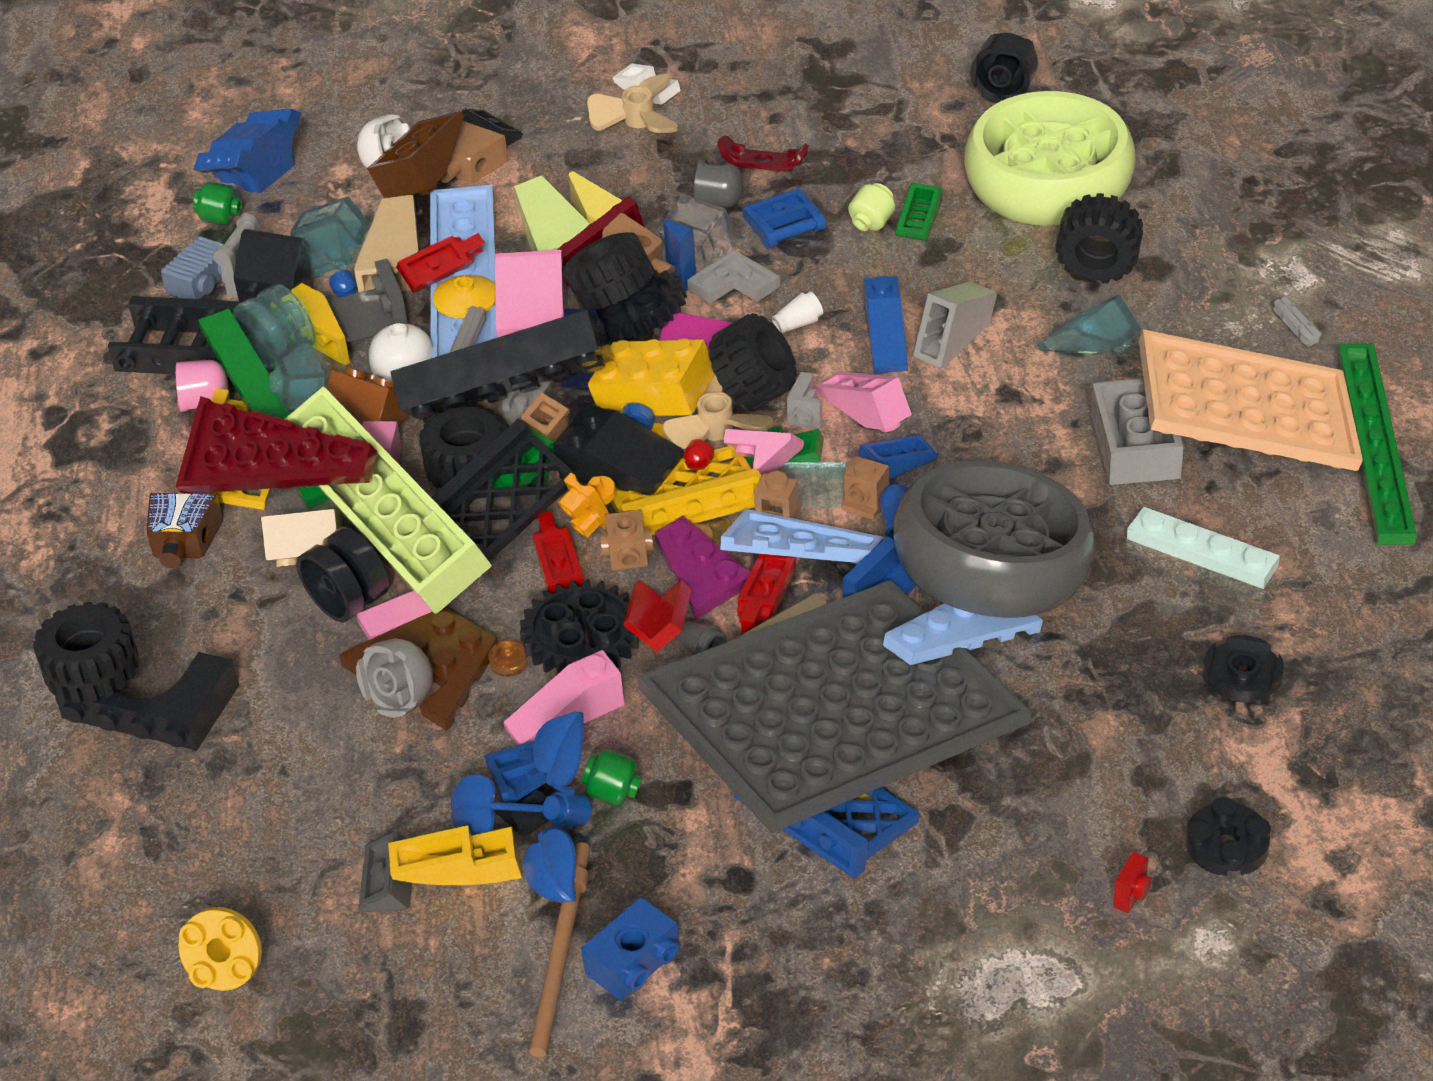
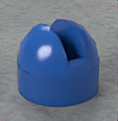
(343, 283)

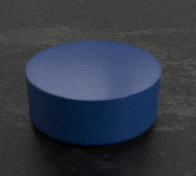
(640, 414)

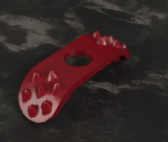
(741, 157)

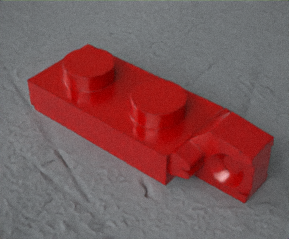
(439, 261)
(556, 554)
(764, 589)

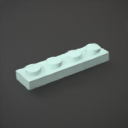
(1203, 547)

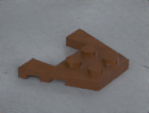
(456, 654)

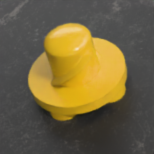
(219, 949)

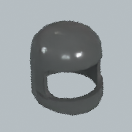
(718, 184)

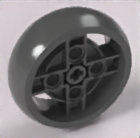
(994, 538)

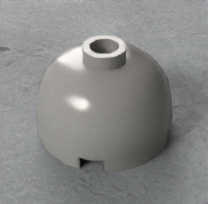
(394, 676)

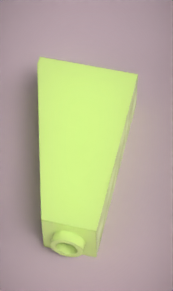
(546, 215)

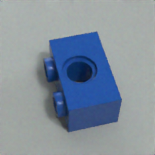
(631, 949)

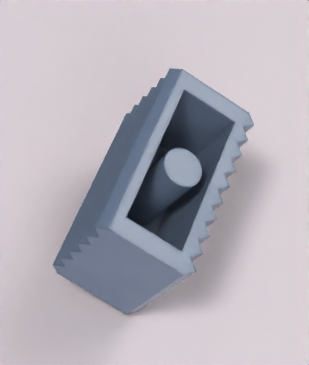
(193, 271)

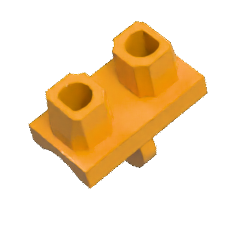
(587, 503)

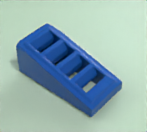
(897, 454)

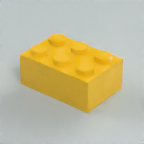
(654, 373)

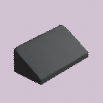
(378, 888)

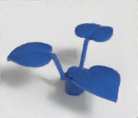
(551, 861)

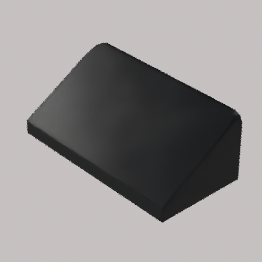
(488, 121)

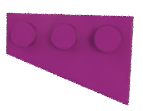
(700, 565)

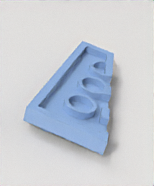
(796, 538)
(946, 628)

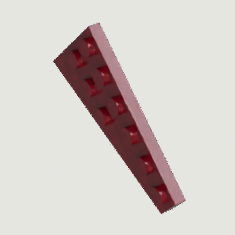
(259, 451)

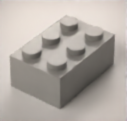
(1124, 435)

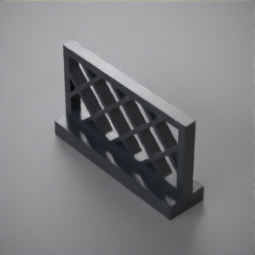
(488, 467)

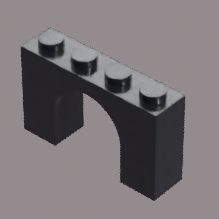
(174, 717)

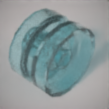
(273, 322)

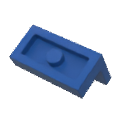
(878, 567)

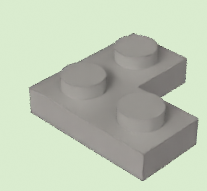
(731, 273)

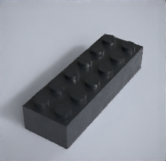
(503, 366)

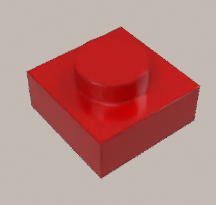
(1132, 883)

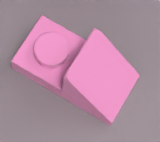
(769, 449)

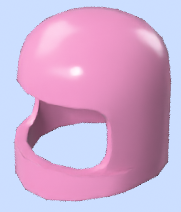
(198, 380)

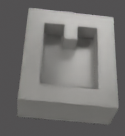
(803, 403)

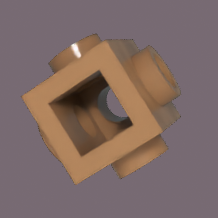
(626, 540)

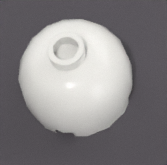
(378, 137)
(398, 347)

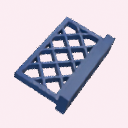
(837, 838)

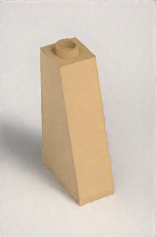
(390, 237)

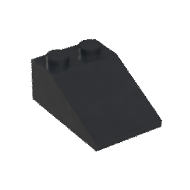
(616, 447)

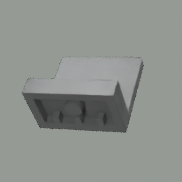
(372, 310)

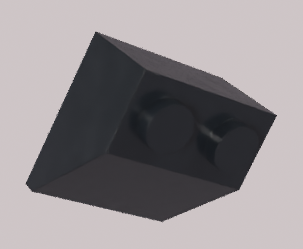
(269, 260)

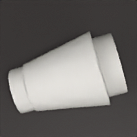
(798, 313)

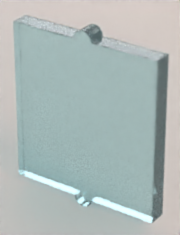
(818, 482)

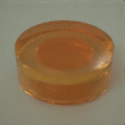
(507, 658)

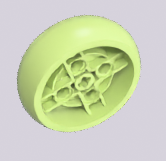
(1042, 154)

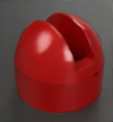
(698, 454)

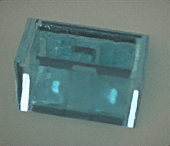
(331, 234)

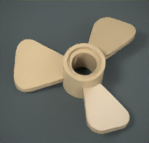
(634, 107)
(712, 419)

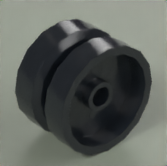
(342, 574)

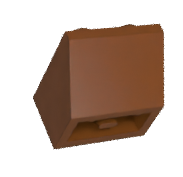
(366, 396)

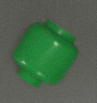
(217, 203)
(611, 777)

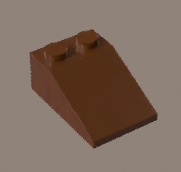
(417, 157)

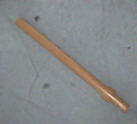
(558, 957)

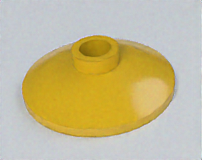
(463, 291)

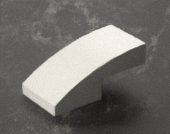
(636, 73)

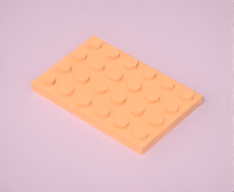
(1248, 400)

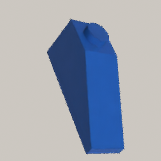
(885, 324)

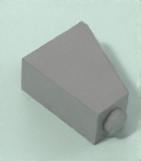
(952, 321)

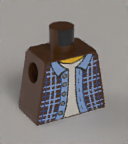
(182, 525)

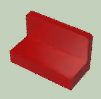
(657, 617)

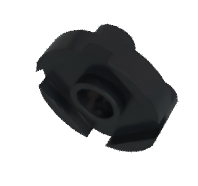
(1253, 686)
(1231, 819)

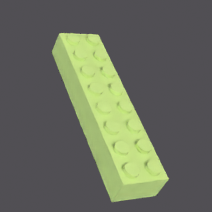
(397, 514)

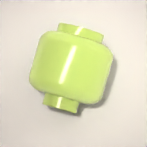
(871, 207)

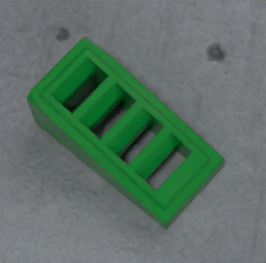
(921, 195)

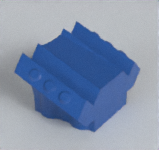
(253, 151)

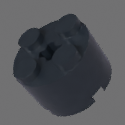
(1004, 66)

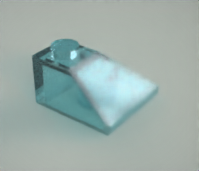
(1095, 330)
(296, 375)

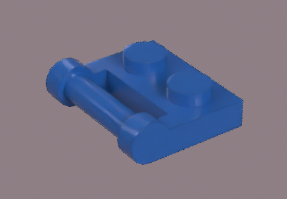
(782, 210)

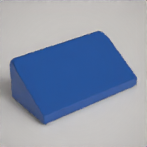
(680, 250)

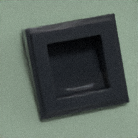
(523, 821)

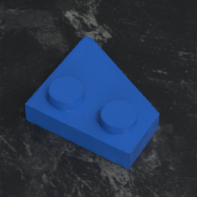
(514, 772)

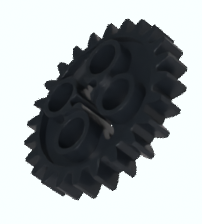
(645, 308)
(558, 640)

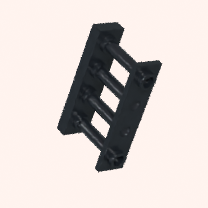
(173, 317)

